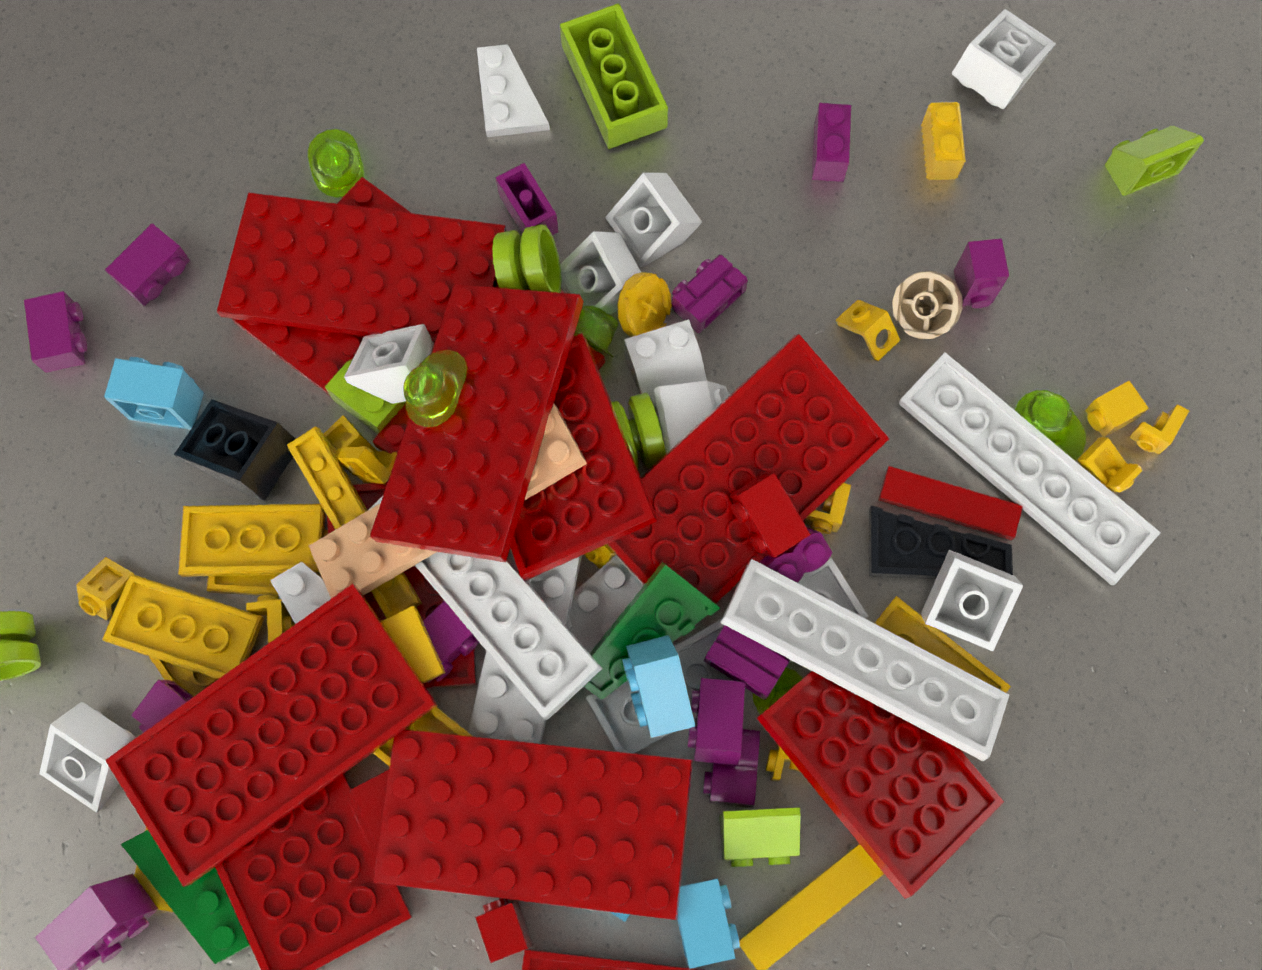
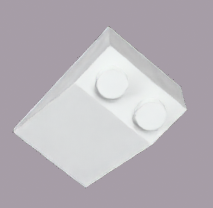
(1002, 59)

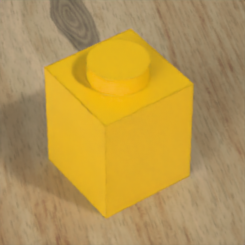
(1115, 409)

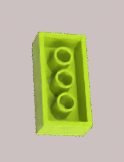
(614, 76)

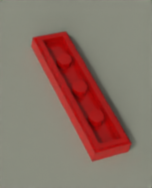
(950, 503)

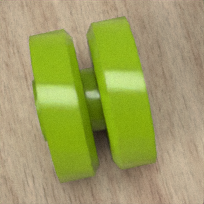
(527, 260)
(642, 429)
(16, 653)

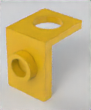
(868, 322)

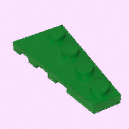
(659, 609)
(200, 906)

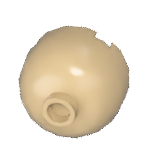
(927, 304)

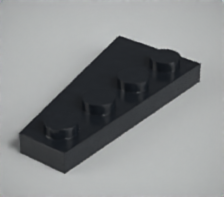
(918, 549)

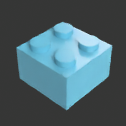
(154, 393)
(660, 686)
(704, 923)

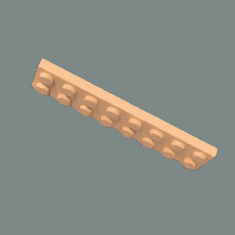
(355, 558)

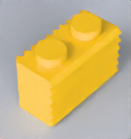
(943, 141)

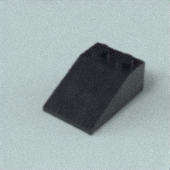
(238, 448)

